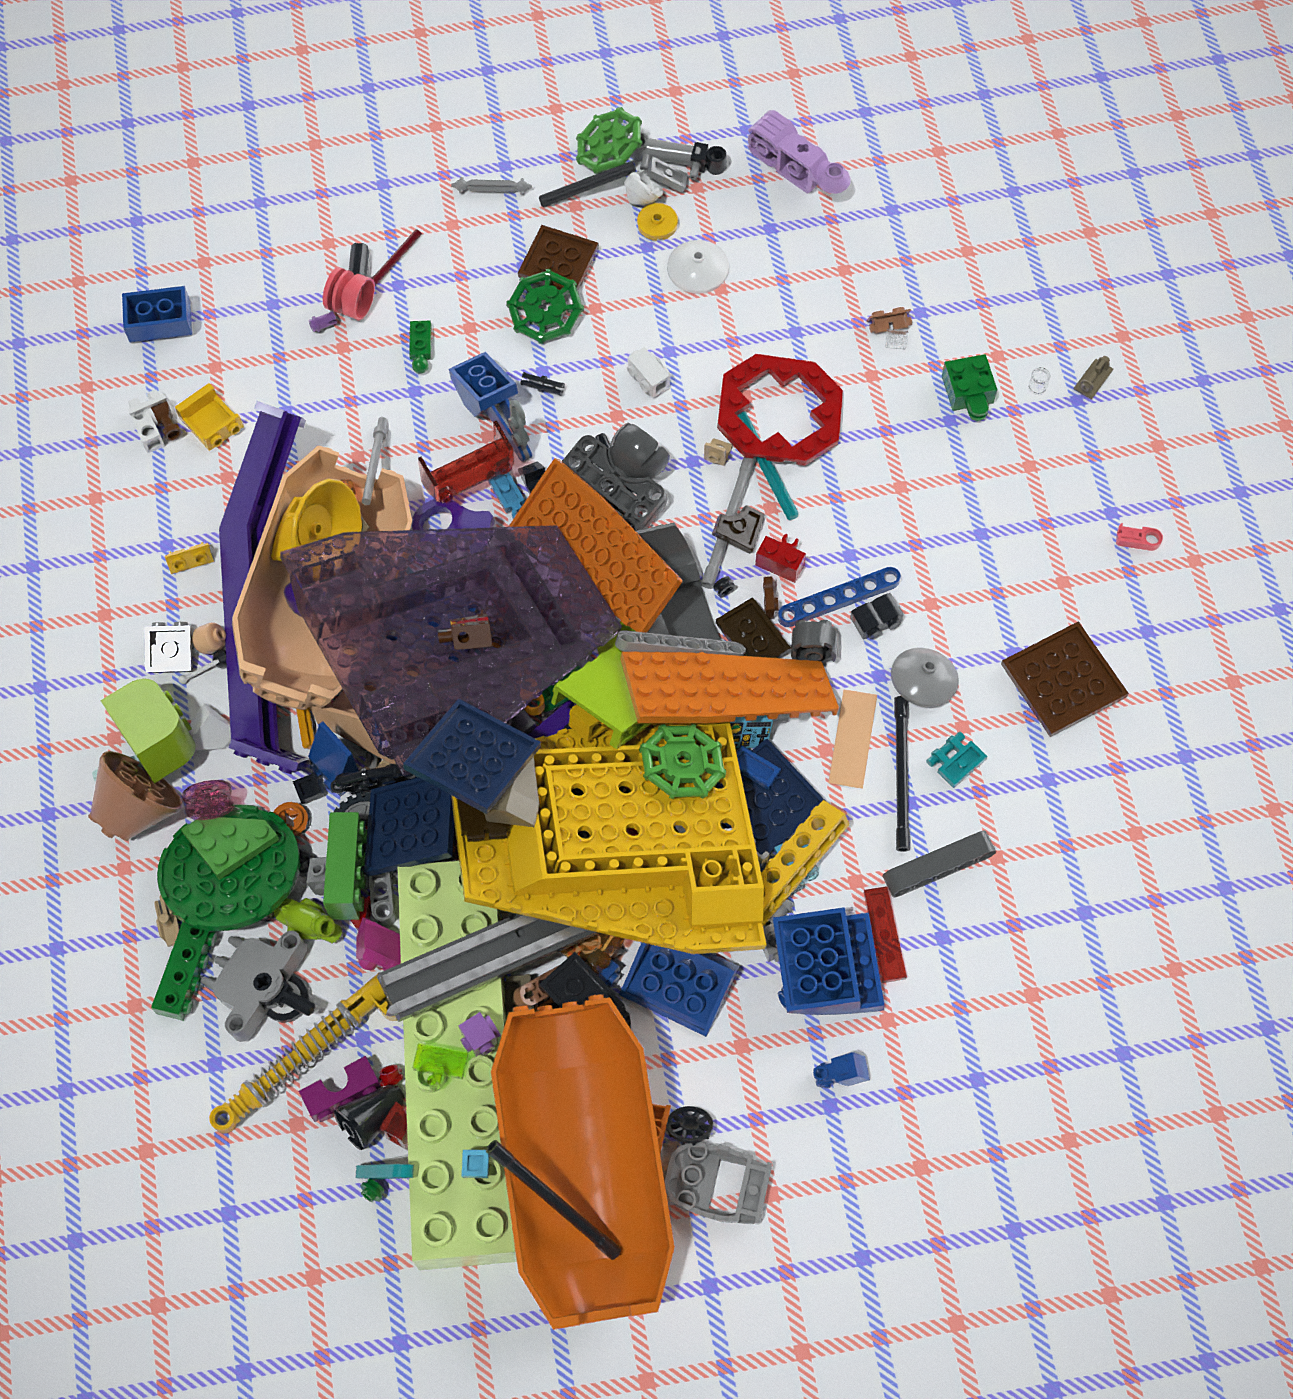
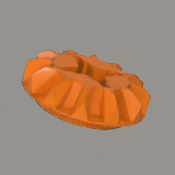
(293, 810)

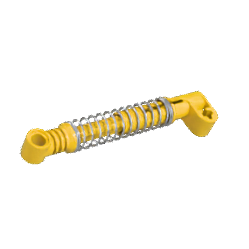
(306, 1048)

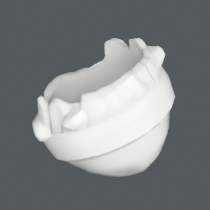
(642, 189)

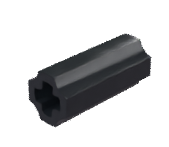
(359, 258)

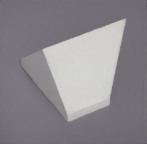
(210, 729)

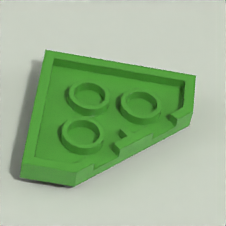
(229, 841)

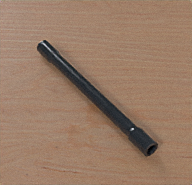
(902, 829)
(506, 1159)

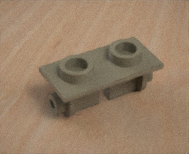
(1094, 377)

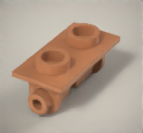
(897, 317)

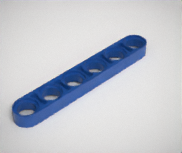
(840, 599)

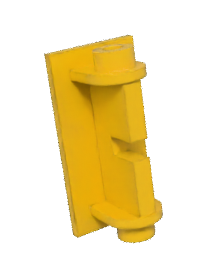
(189, 558)

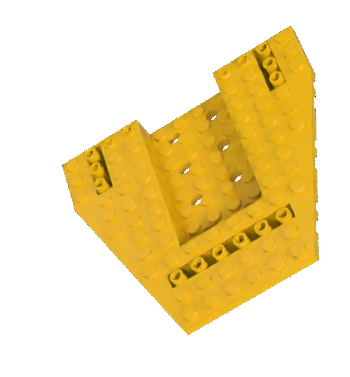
(654, 888)

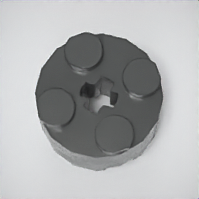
(814, 641)

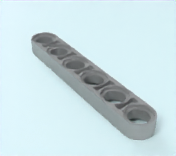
(649, 642)

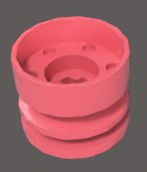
(348, 293)

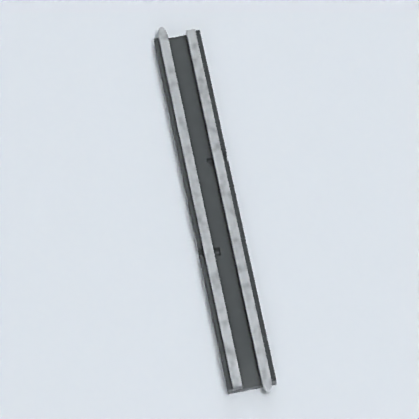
(474, 962)

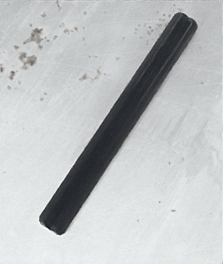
(587, 184)

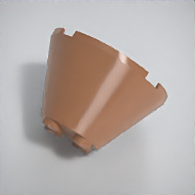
(128, 799)

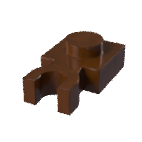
(770, 602)

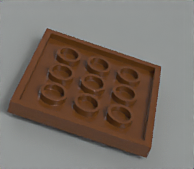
(1064, 679)

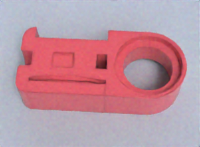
(1136, 537)

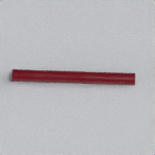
(396, 256)

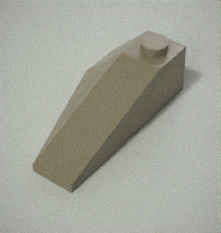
(519, 802)

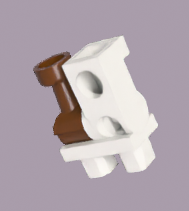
(148, 415)

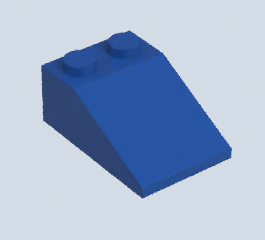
(330, 756)

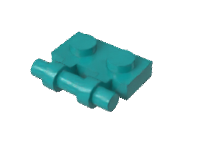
(961, 764)

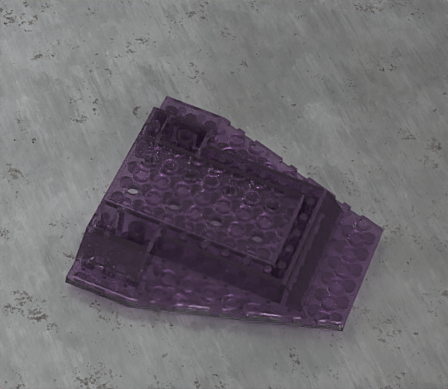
(395, 582)

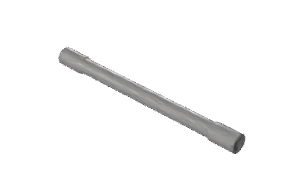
(713, 567)

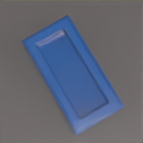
(757, 768)

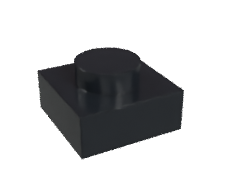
(308, 788)

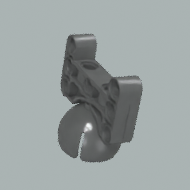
(635, 463)

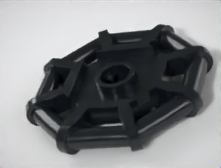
(368, 779)

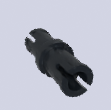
(542, 383)

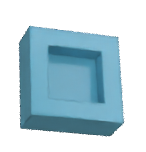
(475, 1164)

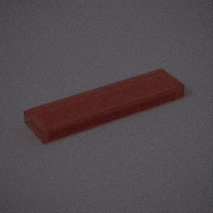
(885, 934)

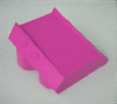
(377, 946)

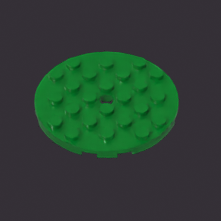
(241, 896)

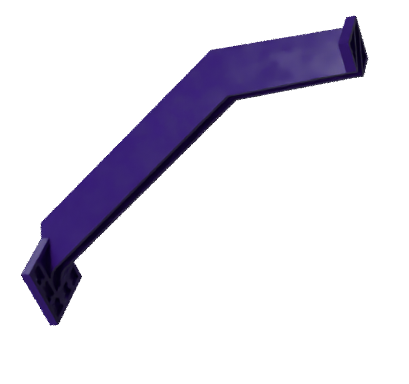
(251, 716)

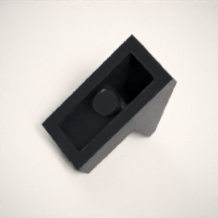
(531, 475)

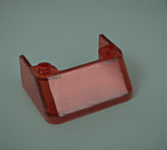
(469, 469)

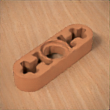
(533, 986)

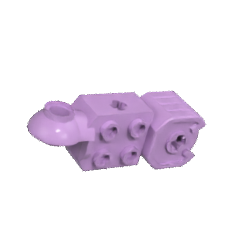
(795, 158)

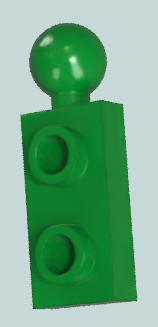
(420, 345)

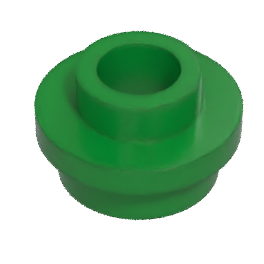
(372, 1190)

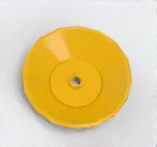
(325, 512)

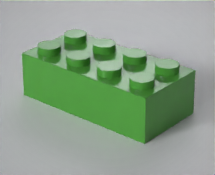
(345, 866)

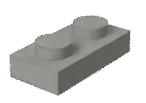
(667, 174)

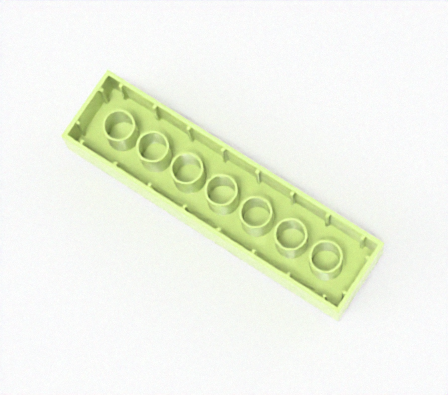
(451, 1216)

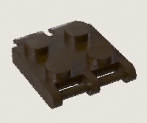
(475, 825)

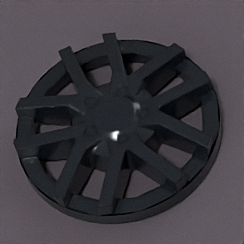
(689, 1125)

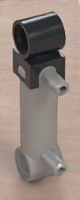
(695, 156)

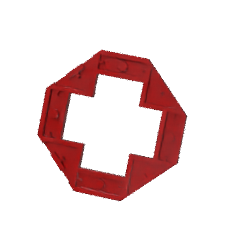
(783, 371)

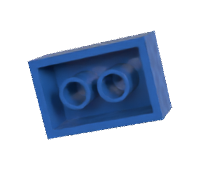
(156, 314)

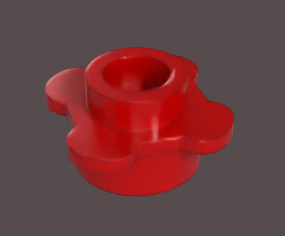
(390, 1075)

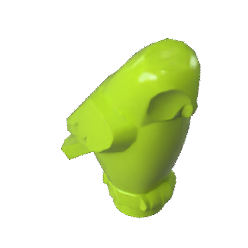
(308, 920)

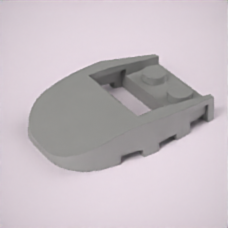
(693, 1175)

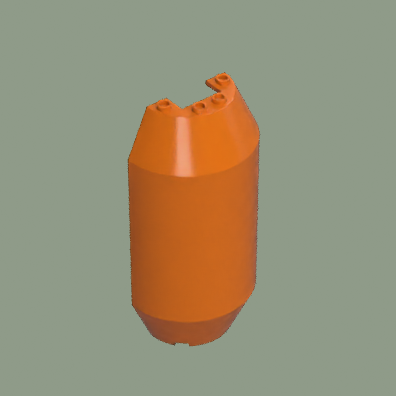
(584, 1123)

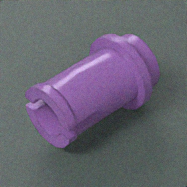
(322, 321)

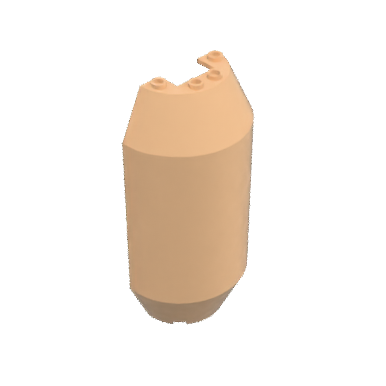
(272, 641)

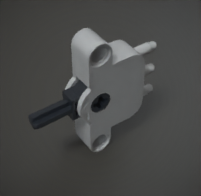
(244, 981)

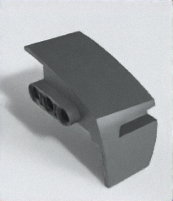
(687, 609)

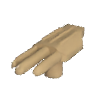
(167, 924)

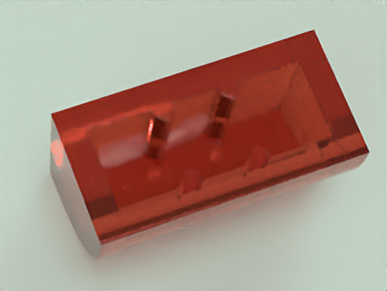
(395, 1126)

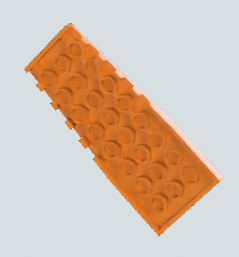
(613, 554)
(723, 687)

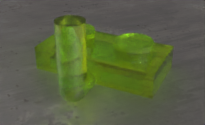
(439, 1063)

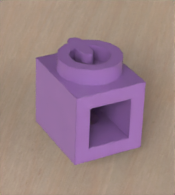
(479, 1034)

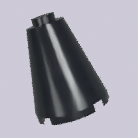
(366, 1114)

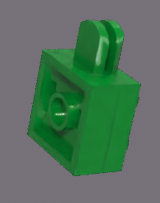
(970, 385)

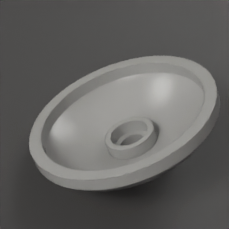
(923, 685)

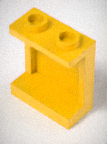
(208, 417)

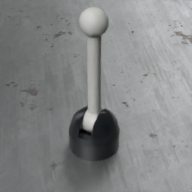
(218, 660)

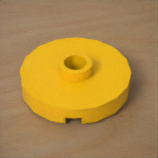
(657, 221)

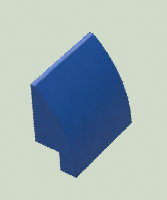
(828, 963)

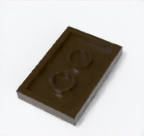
(754, 630)

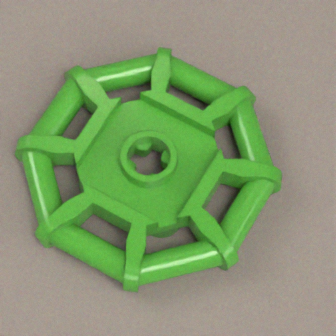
(619, 149)
(682, 772)

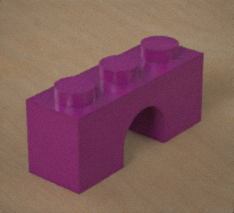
(322, 1102)

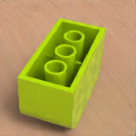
(151, 726)

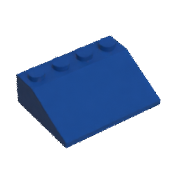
(680, 985)

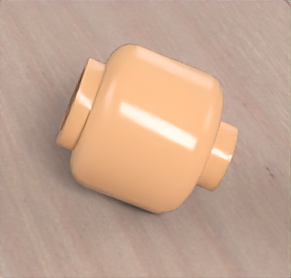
(209, 638)

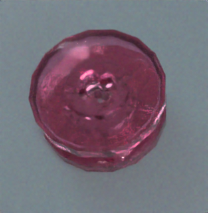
(208, 799)

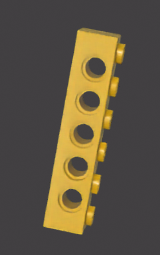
(804, 859)

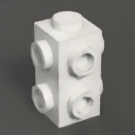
(648, 371)

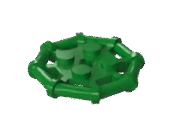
(545, 294)

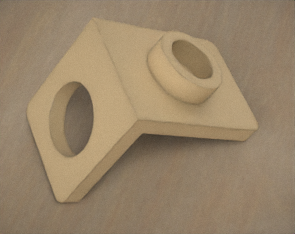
(715, 453)

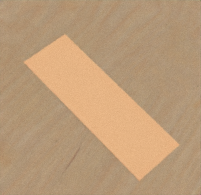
(853, 739)

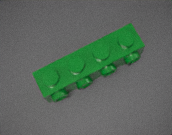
(183, 972)

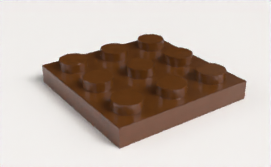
(560, 252)

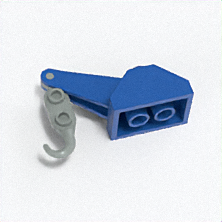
(482, 388)

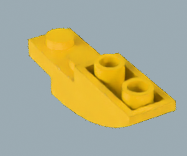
(283, 536)

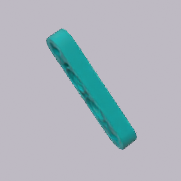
(384, 1171)

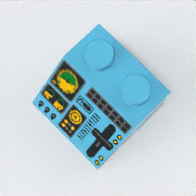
(750, 732)

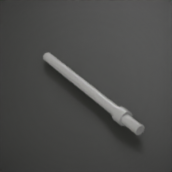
(379, 435)

